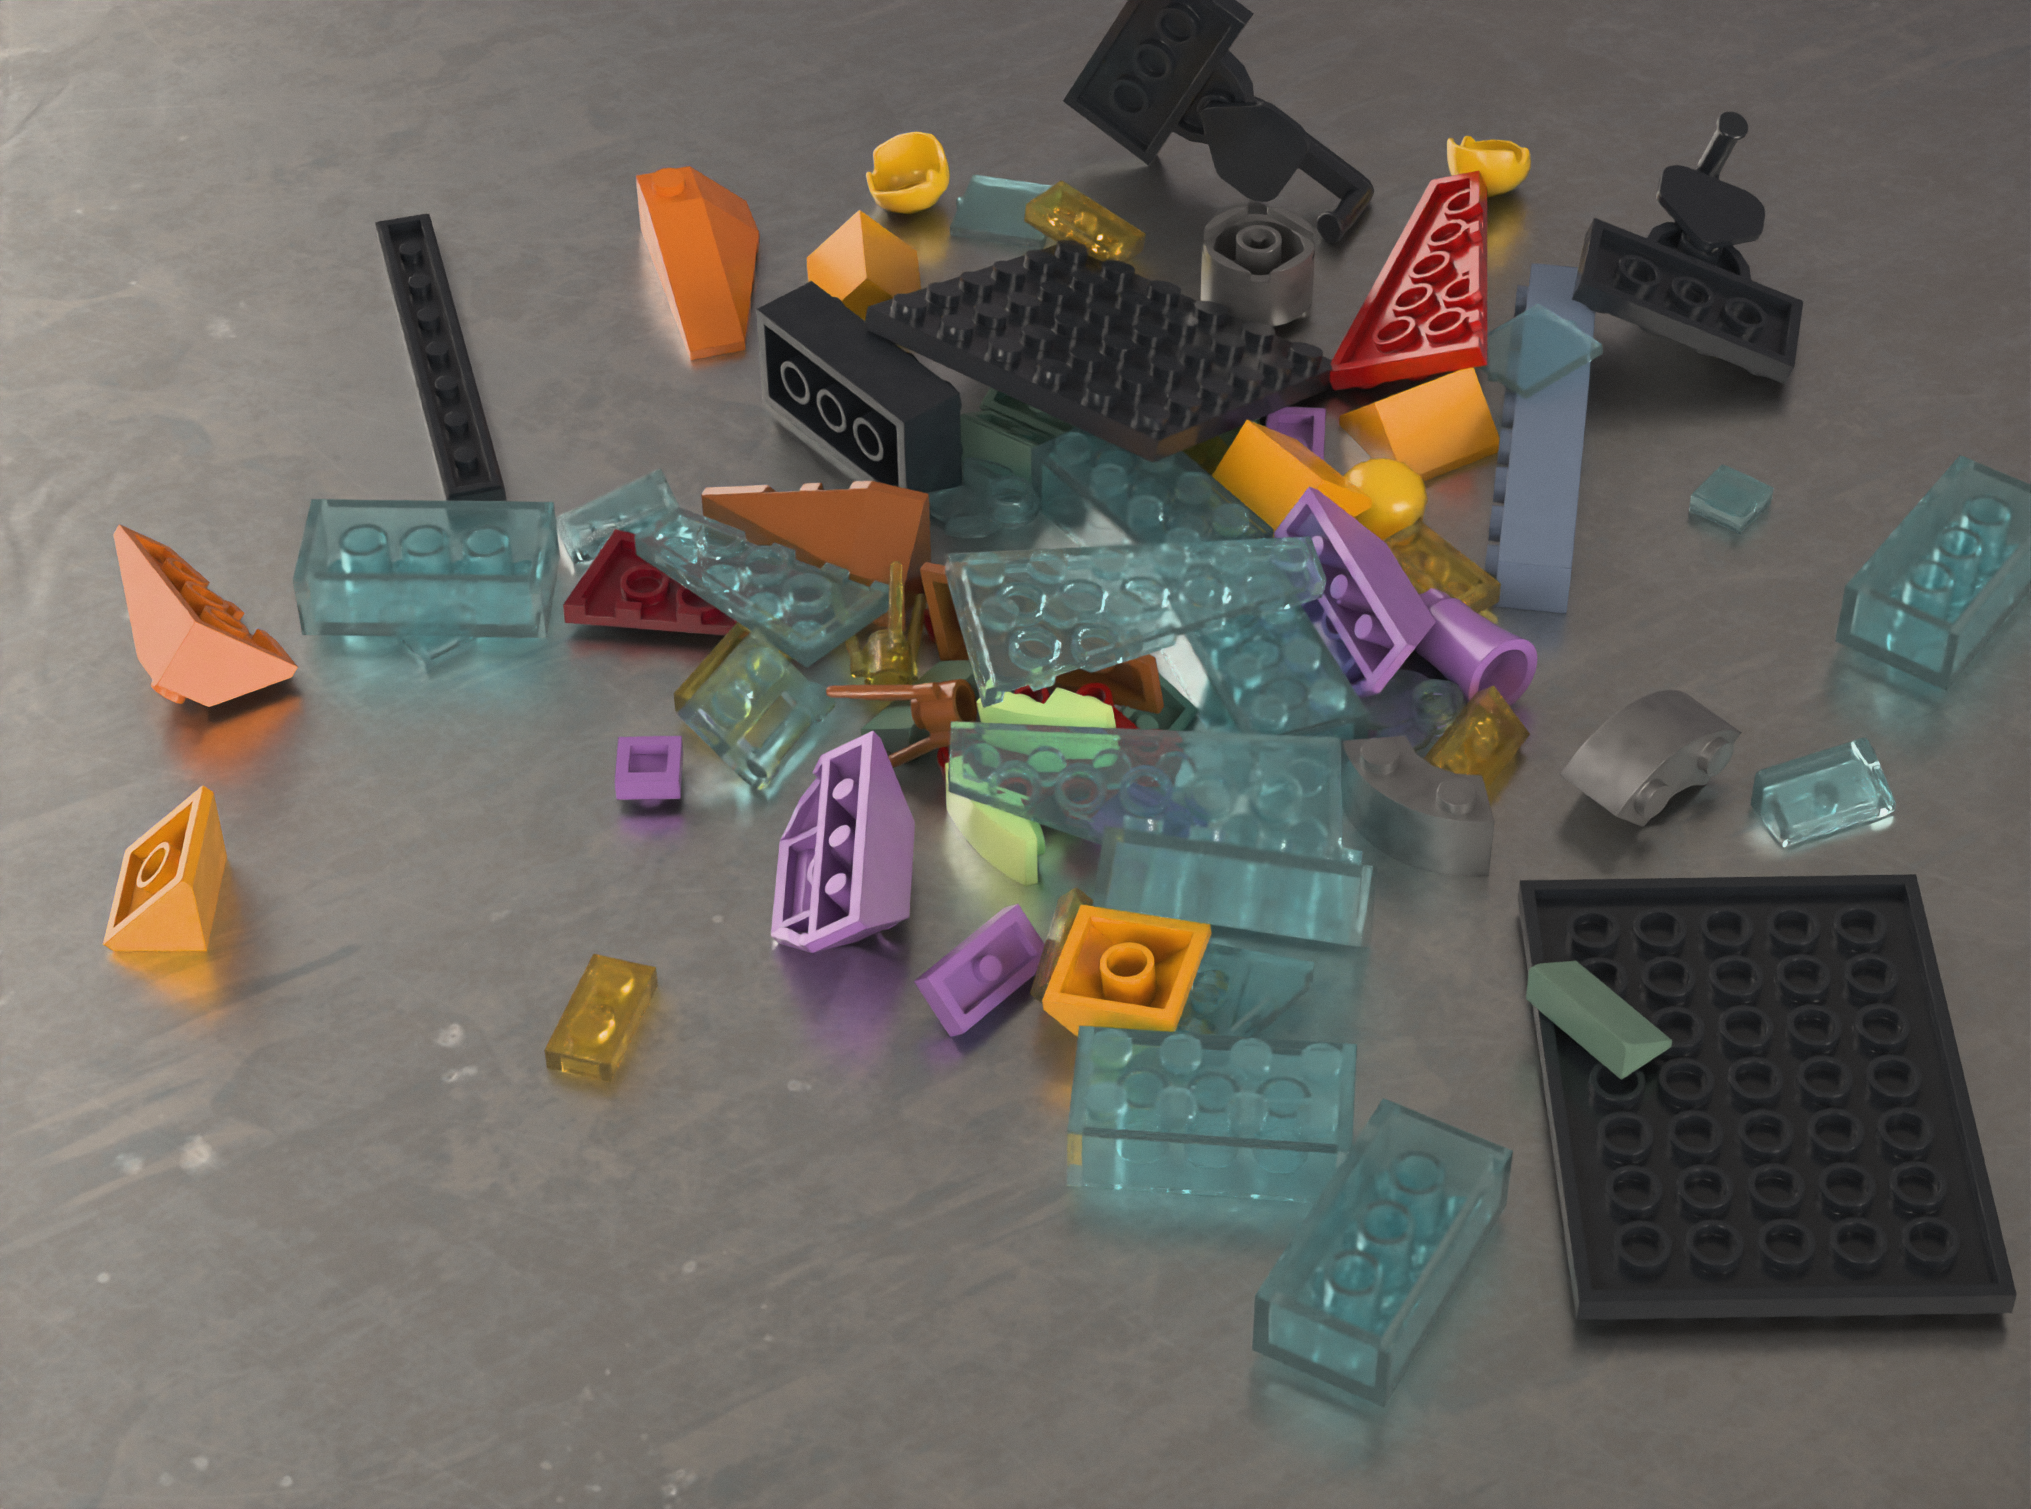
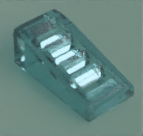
(628, 507)

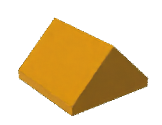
(864, 265)
(1428, 425)
(1275, 470)
(171, 882)
(1125, 970)

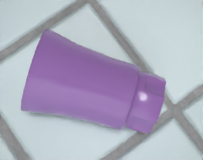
(1475, 649)

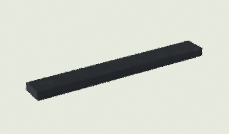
(439, 361)

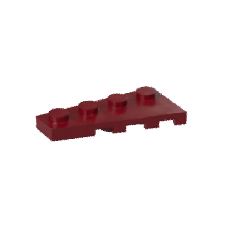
(634, 594)

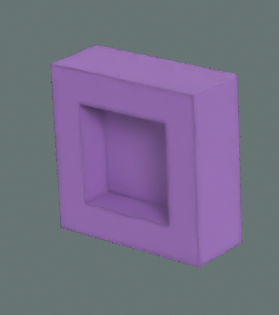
(649, 767)

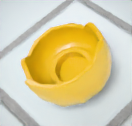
(1499, 162)
(909, 173)
(1395, 493)

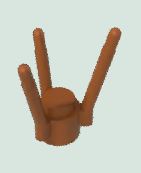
(931, 708)

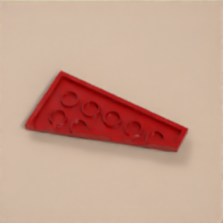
(1429, 297)

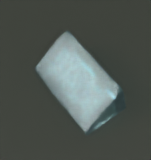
(1822, 792)

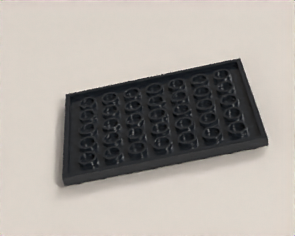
(1799, 1130)

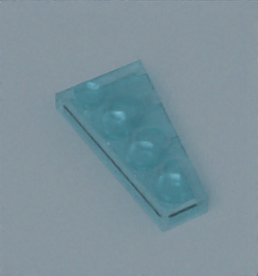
(762, 586)

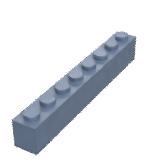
(1543, 468)

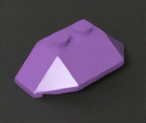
(1368, 605)
(845, 852)

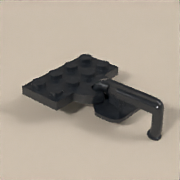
(1172, 71)
(1687, 272)

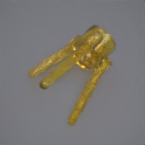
(887, 655)

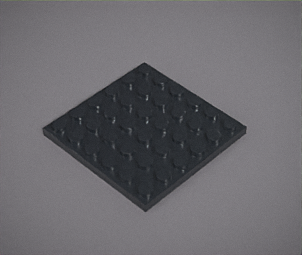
(1104, 348)

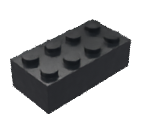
(858, 393)

